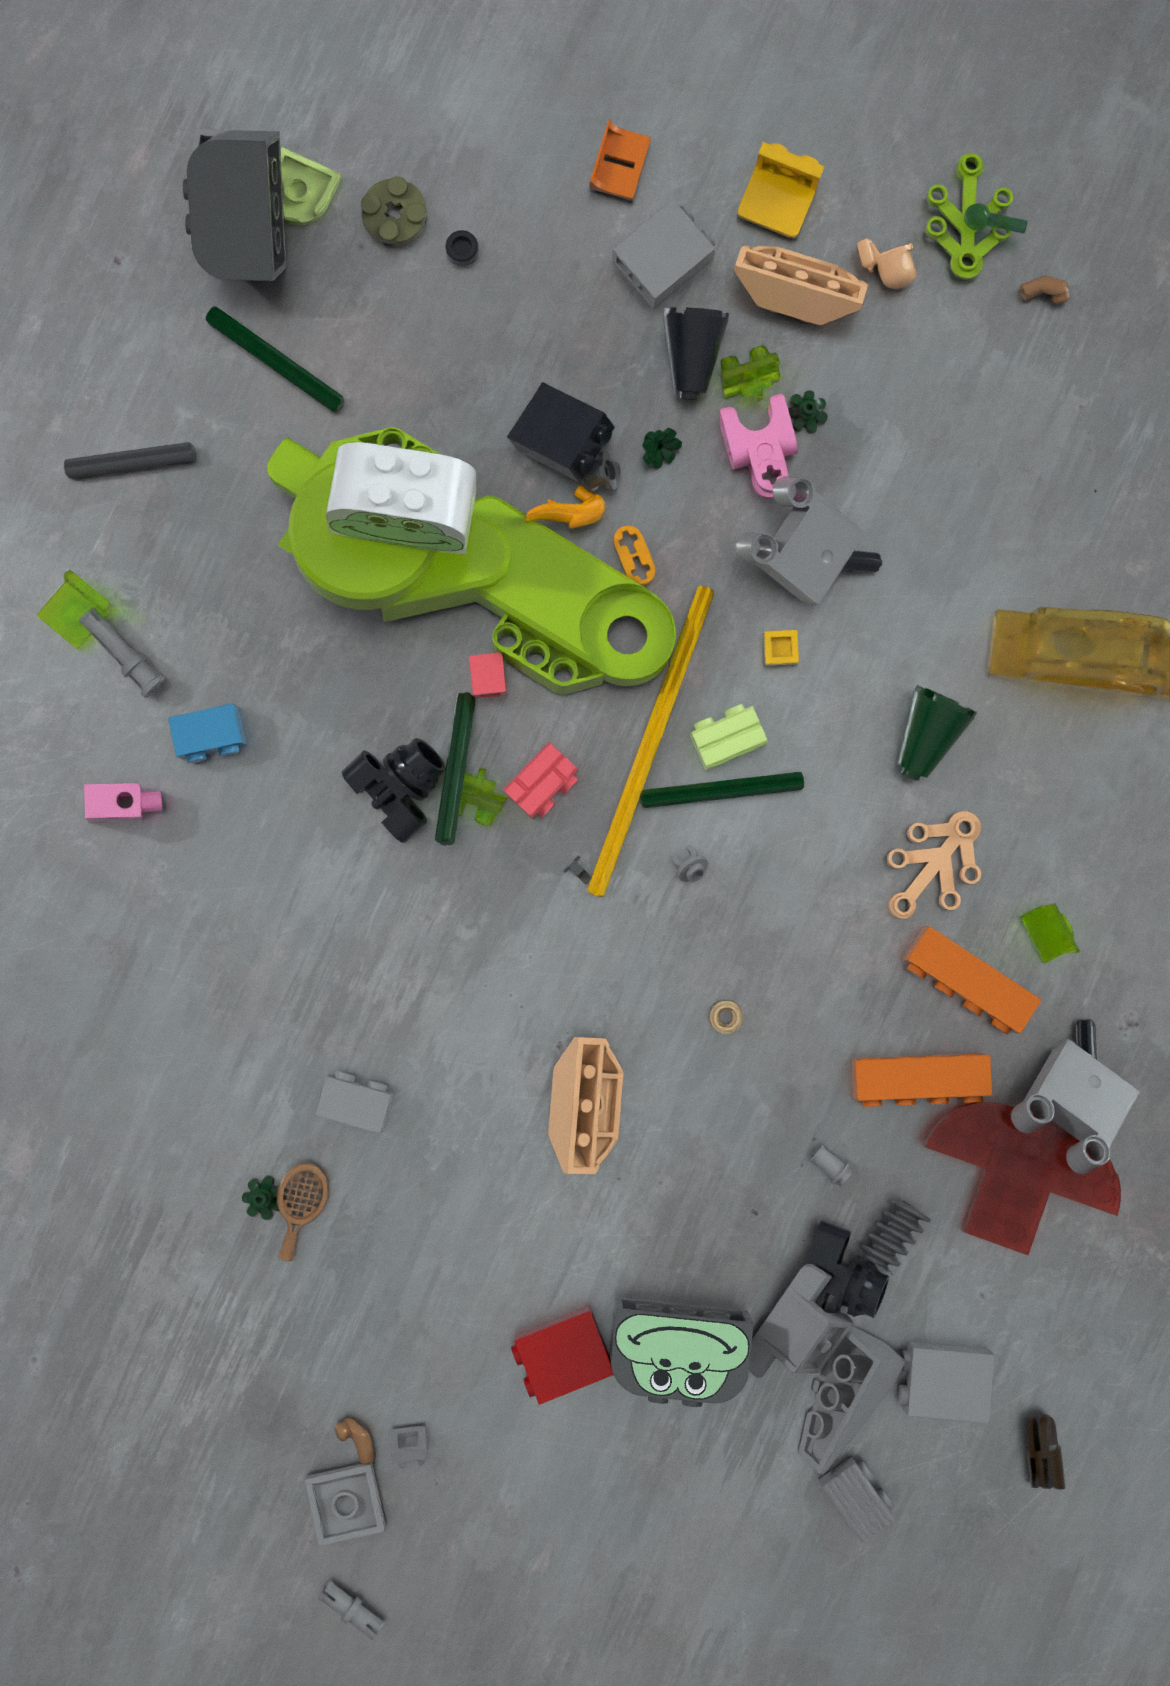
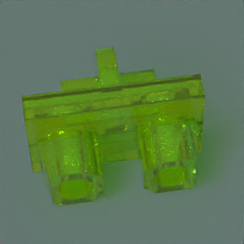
(750, 376)
(481, 793)

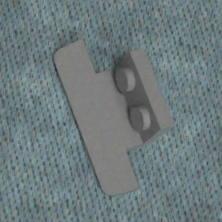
(798, 1328)

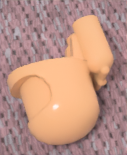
(894, 266)

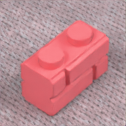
(541, 781)

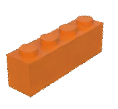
(971, 980)
(921, 1077)

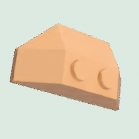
(798, 284)
(585, 1105)

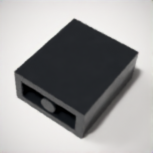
(561, 432)

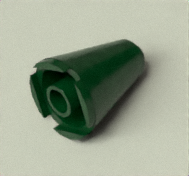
(931, 731)

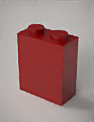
(562, 1355)

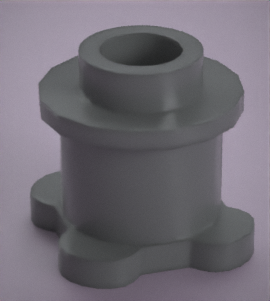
(602, 473)

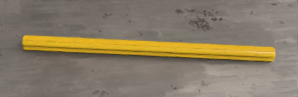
(650, 741)

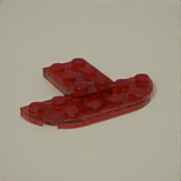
(1017, 1172)

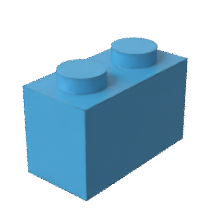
(207, 732)

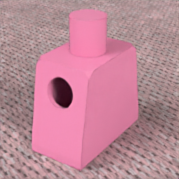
(104, 799)

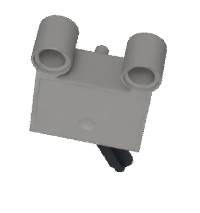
(809, 545)
(1079, 1098)

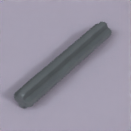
(129, 460)

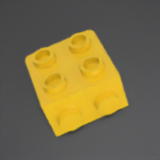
(780, 190)

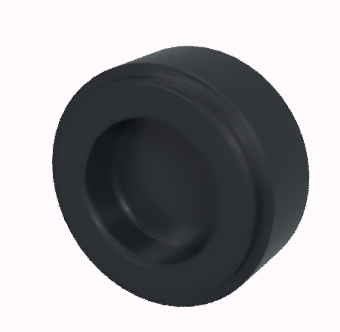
(462, 248)

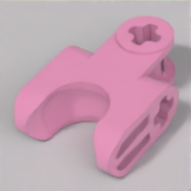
(760, 449)

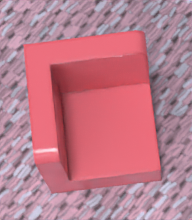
(487, 675)

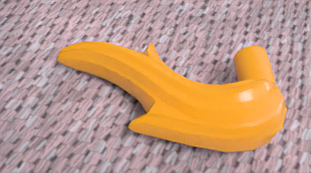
(575, 514)

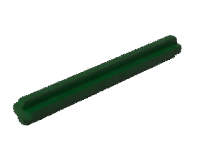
(274, 359)
(455, 769)
(722, 789)

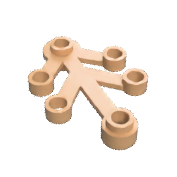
(938, 860)

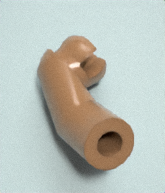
(1046, 284)
(351, 1429)

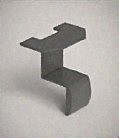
(578, 871)

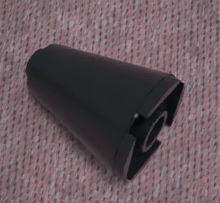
(693, 347)

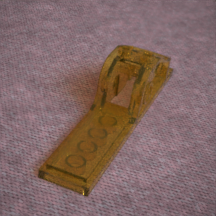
(1025, 651)

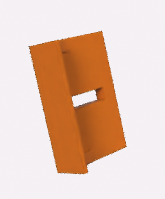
(625, 147)

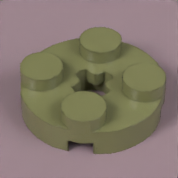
(394, 193)

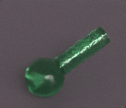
(979, 216)

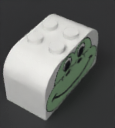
(402, 497)

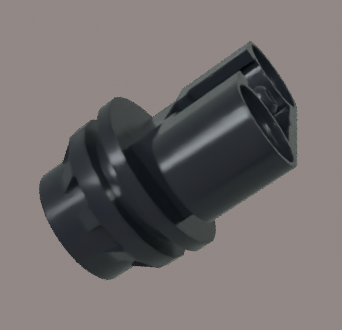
(407, 772)
(856, 1285)

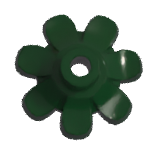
(807, 417)
(660, 446)
(266, 1192)

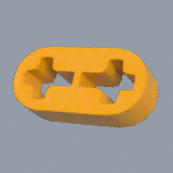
(641, 553)

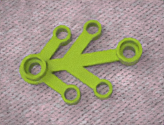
(956, 218)

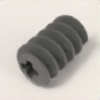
(894, 1235)

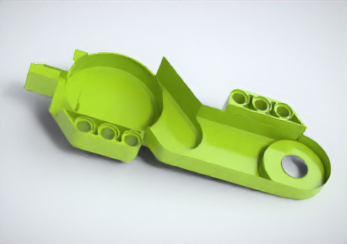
(542, 585)

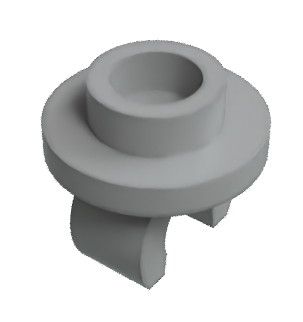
(693, 868)

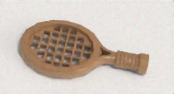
(290, 1239)

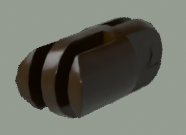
(1044, 1453)

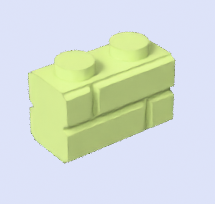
(728, 737)

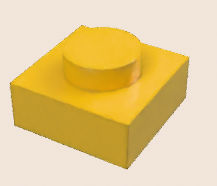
(781, 647)

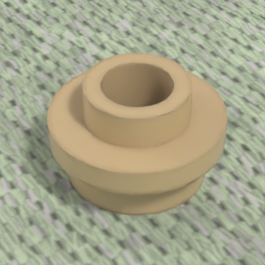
(733, 1025)

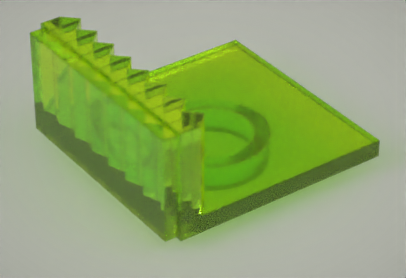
(69, 605)
(1050, 932)

